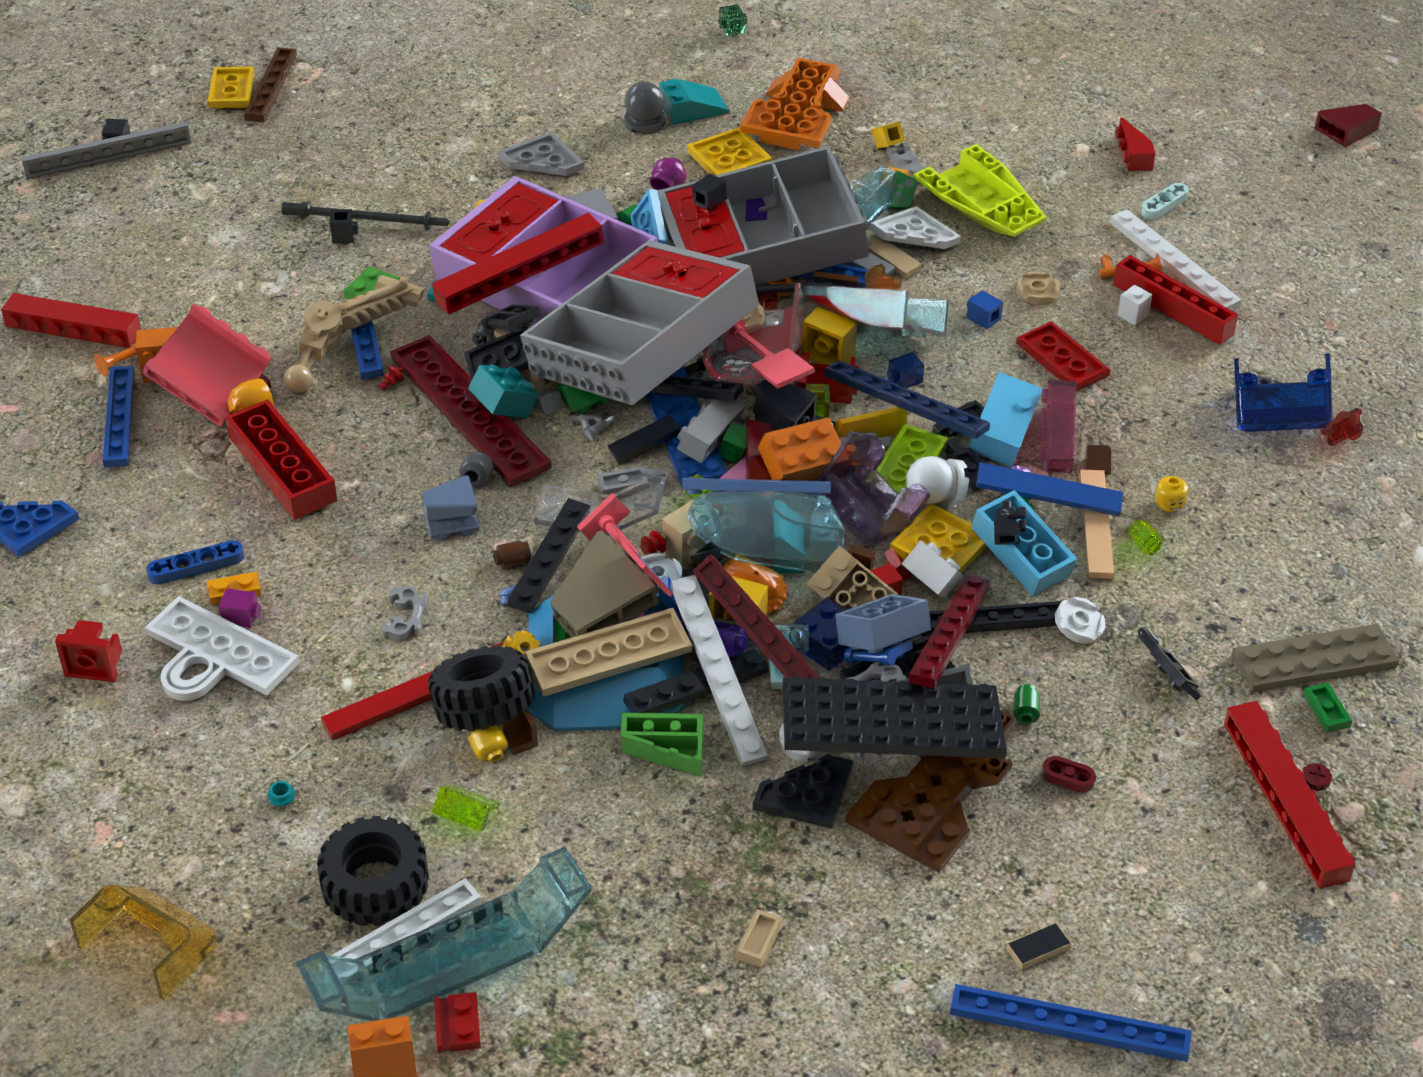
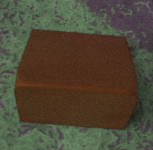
(1098, 458)

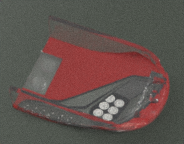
(779, 331)

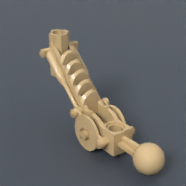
(327, 322)

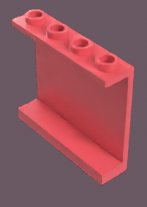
(205, 363)

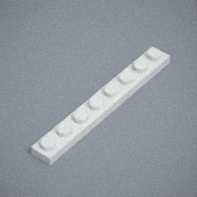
(1173, 259)
(718, 671)

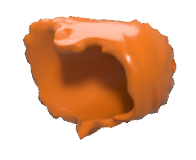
(763, 575)

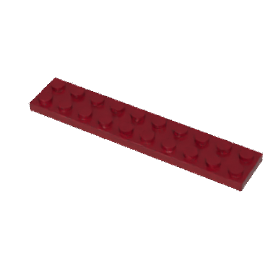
(447, 388)

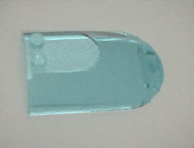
(769, 527)

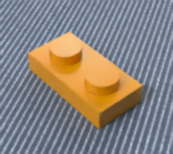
(243, 582)

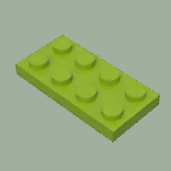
(906, 449)

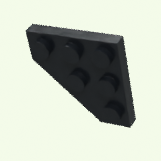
(808, 792)

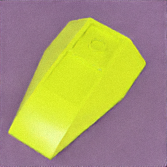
(984, 192)

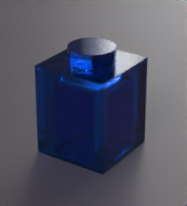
(906, 370)

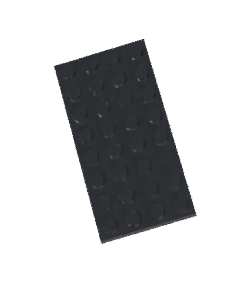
(892, 718)

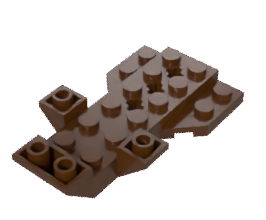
(924, 809)

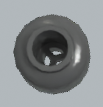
(478, 468)

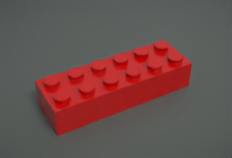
(281, 459)

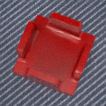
(87, 655)

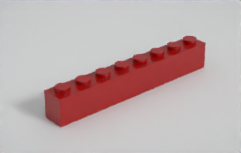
(518, 263)
(1289, 795)

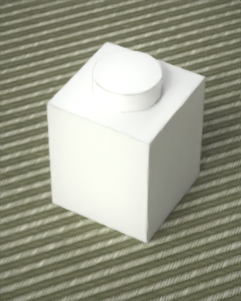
(1134, 305)

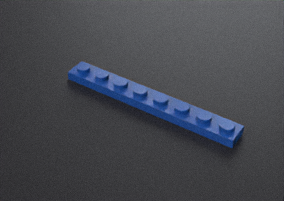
(1071, 1022)

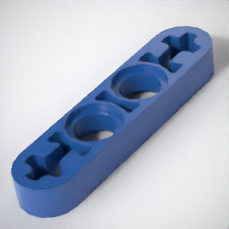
(195, 562)

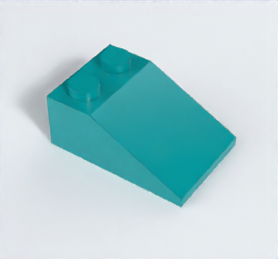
(690, 101)

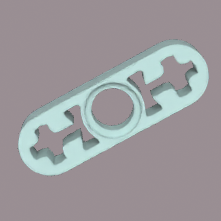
(1155, 207)

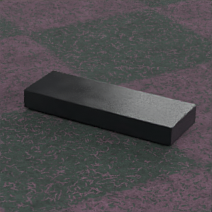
(644, 439)

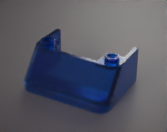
(1283, 404)

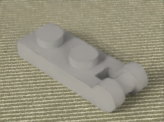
(905, 161)

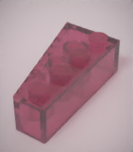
(1058, 426)

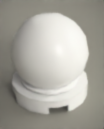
(941, 478)

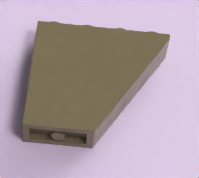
(602, 589)

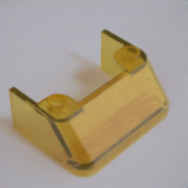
(180, 932)

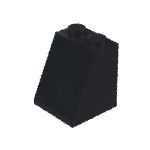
(783, 406)

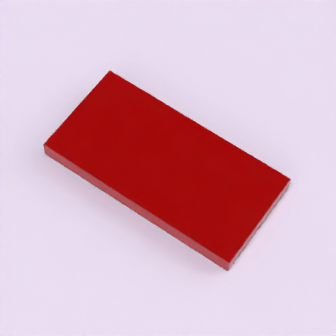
(1062, 355)

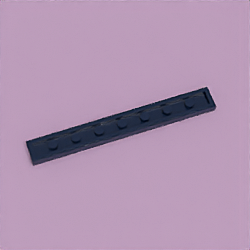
(907, 399)

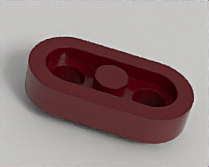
(1069, 774)

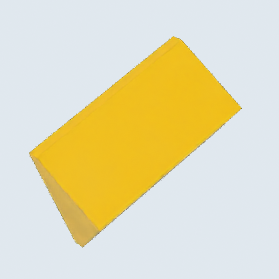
(882, 422)

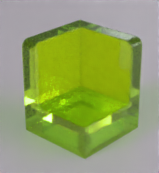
(823, 398)

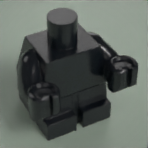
(1006, 526)

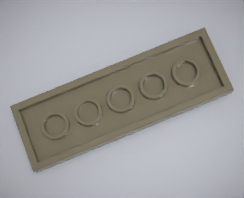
(1315, 657)

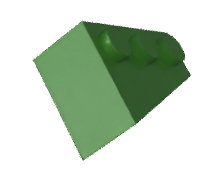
(665, 739)

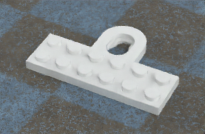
(220, 646)

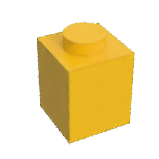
(888, 134)

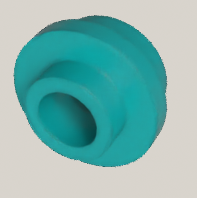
(281, 794)

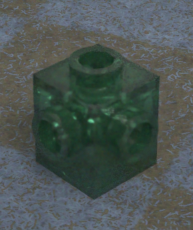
(732, 20)

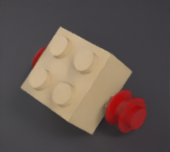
(676, 540)

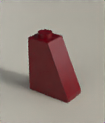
(1348, 123)

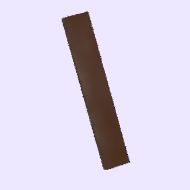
(270, 84)

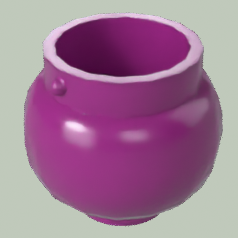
(667, 173)

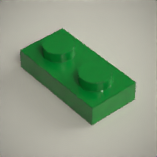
(1327, 707)

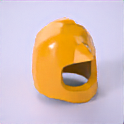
(248, 394)

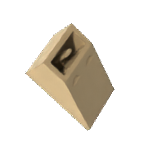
(847, 581)

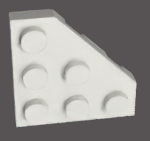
(915, 228)

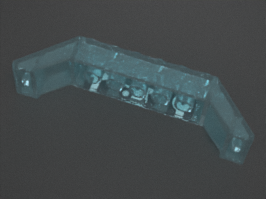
(451, 951)

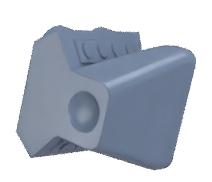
(450, 509)

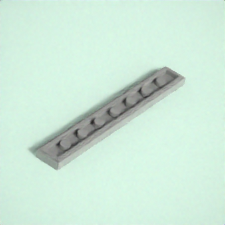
(106, 150)

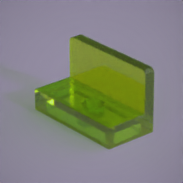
(463, 806)

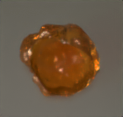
(877, 279)

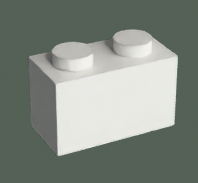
(932, 569)

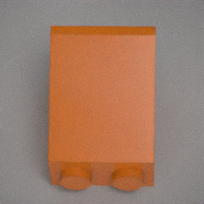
(382, 1048)

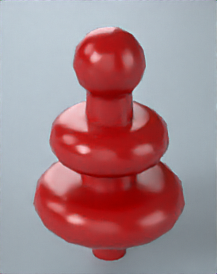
(390, 379)

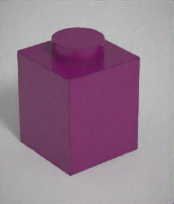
(239, 607)

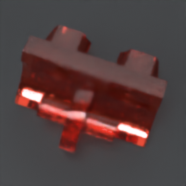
(1344, 426)

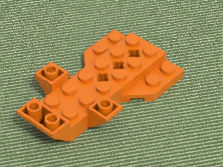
(795, 108)

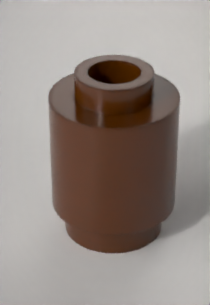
(512, 554)

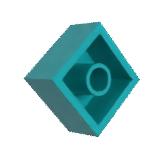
(503, 391)

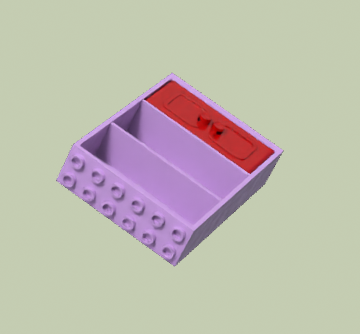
(516, 215)

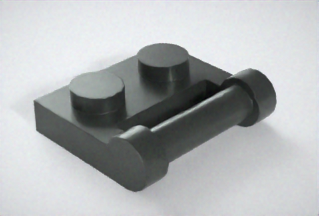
(511, 317)

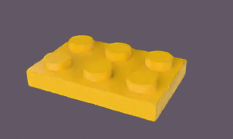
(231, 87)

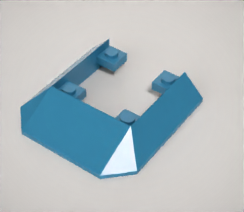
(600, 702)

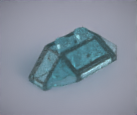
(874, 191)

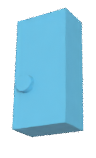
(1009, 414)
(1040, 557)

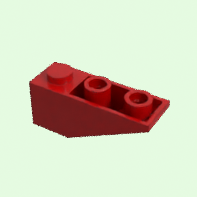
(1136, 147)

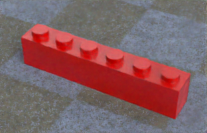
(1177, 300)
(71, 320)

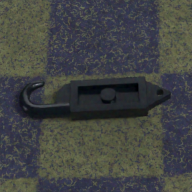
(1169, 664)

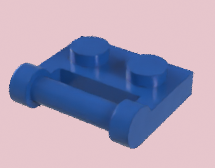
(887, 656)

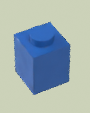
(984, 309)

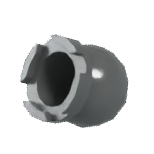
(644, 108)

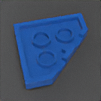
(30, 524)

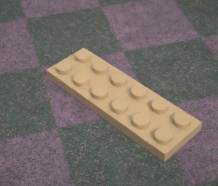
(608, 651)

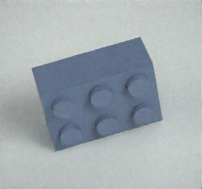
(883, 623)

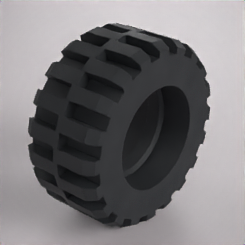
(481, 688)
(373, 842)

